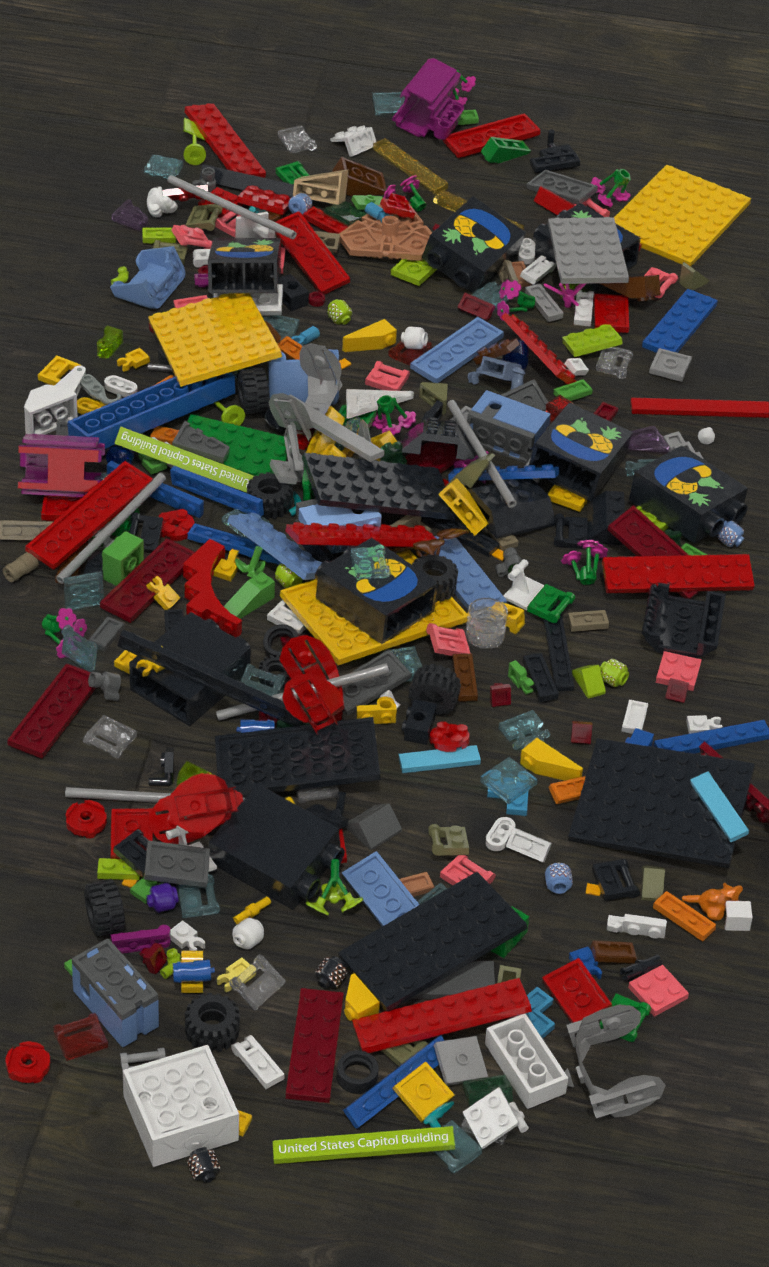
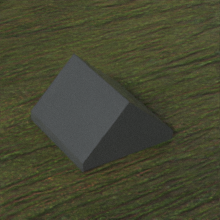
(375, 825)

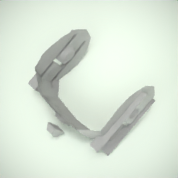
(321, 389)
(292, 447)
(639, 1090)

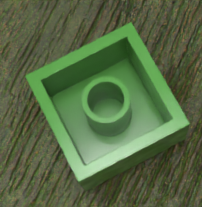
(122, 557)

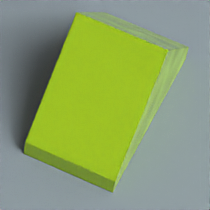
(590, 680)

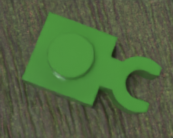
(151, 464)
(519, 677)

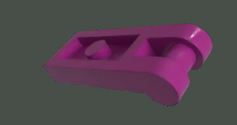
(140, 939)

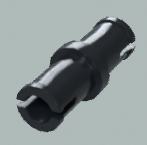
(640, 967)

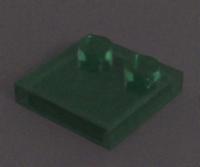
(344, 213)

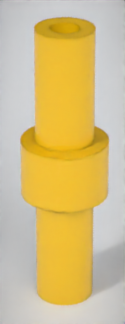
(252, 910)

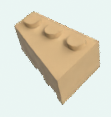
(323, 187)

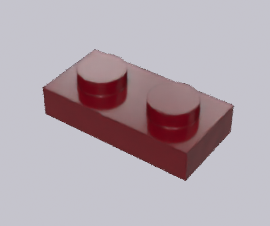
(476, 307)

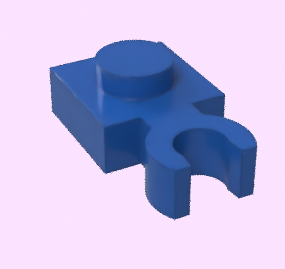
(587, 959)

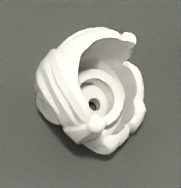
(159, 204)

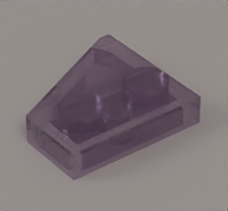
(130, 216)
(648, 440)

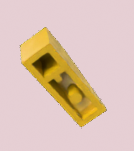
(371, 337)
(464, 506)
(548, 762)

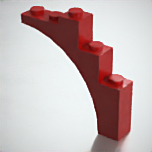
(199, 591)

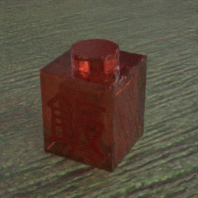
(556, 406)

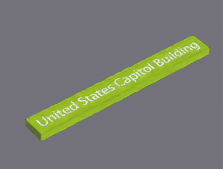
(183, 459)
(363, 1145)

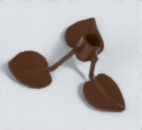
(433, 544)

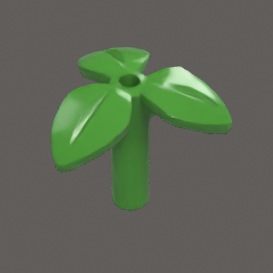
(254, 567)

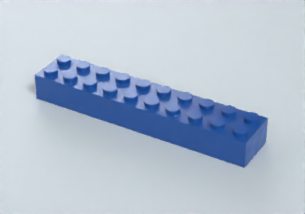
(151, 407)

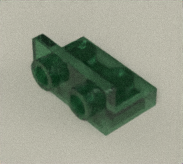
(479, 1088)

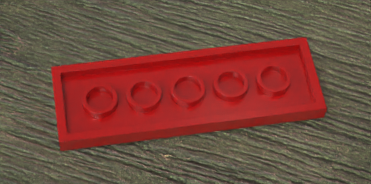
(474, 139)
(312, 255)
(539, 348)

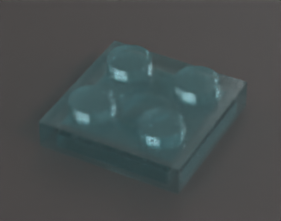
(83, 590)
(508, 780)

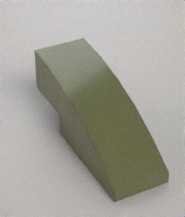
(472, 472)

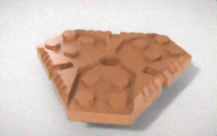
(392, 238)

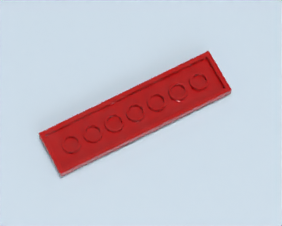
(224, 140)
(88, 515)
(355, 535)
(681, 572)
(441, 1016)

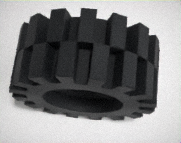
(273, 664)

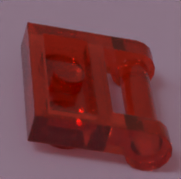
(408, 355)
(82, 1042)

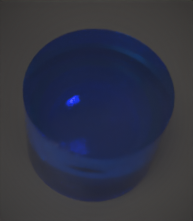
(518, 355)

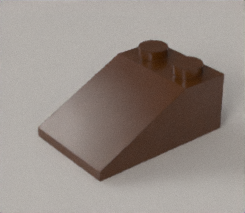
(361, 178)
(638, 287)

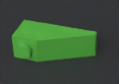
(252, 595)

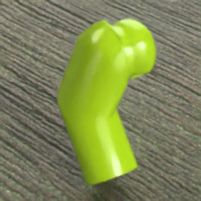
(122, 276)
(173, 957)

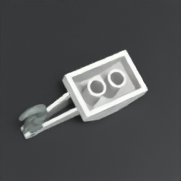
(59, 402)

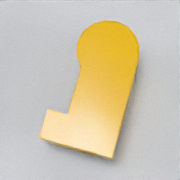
(515, 618)

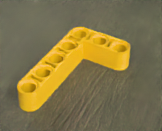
(323, 444)

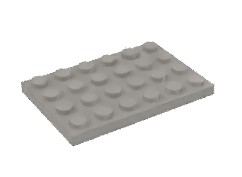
(587, 250)

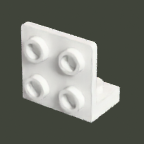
(356, 139)

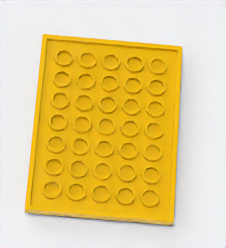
(680, 214)
(214, 337)
(346, 640)

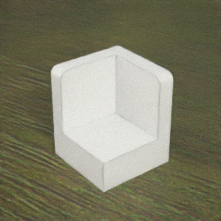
(738, 915)

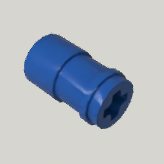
(252, 725)
(192, 971)

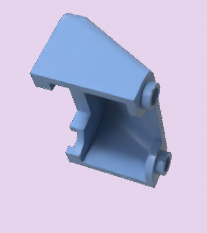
(157, 279)
(290, 378)

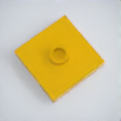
(423, 1091)

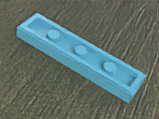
(439, 759)
(719, 807)

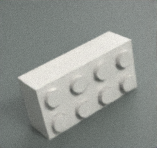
(526, 1061)

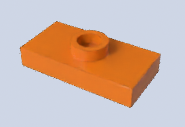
(164, 434)
(567, 790)

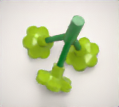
(334, 891)

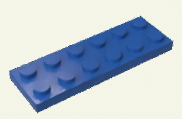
(680, 322)

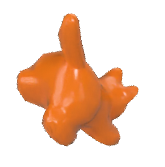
(714, 900)

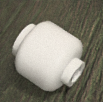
(414, 338)
(248, 933)

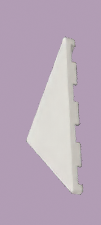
(365, 401)

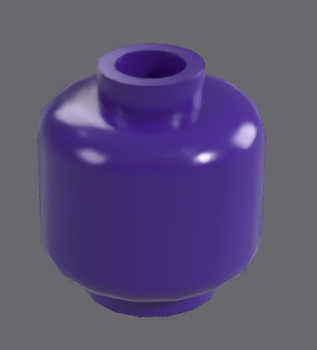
(162, 897)

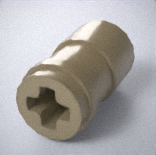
(20, 567)

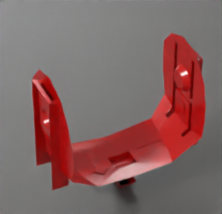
(329, 700)
(190, 801)

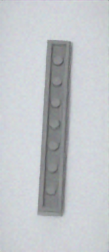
(343, 435)

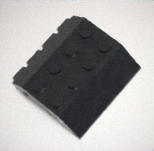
(438, 431)
(530, 513)
(681, 623)

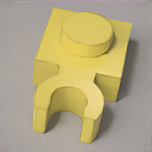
(233, 971)

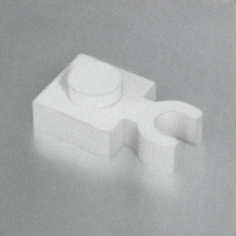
(700, 723)
(185, 935)

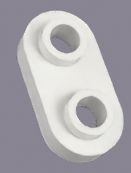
(527, 251)
(120, 385)
(499, 834)

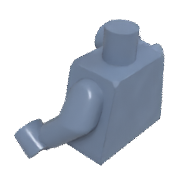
(499, 369)

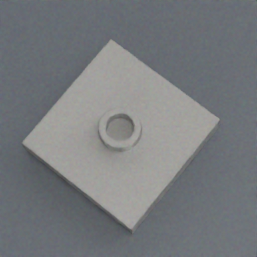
(670, 364)
(460, 1060)

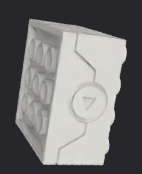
(180, 1105)

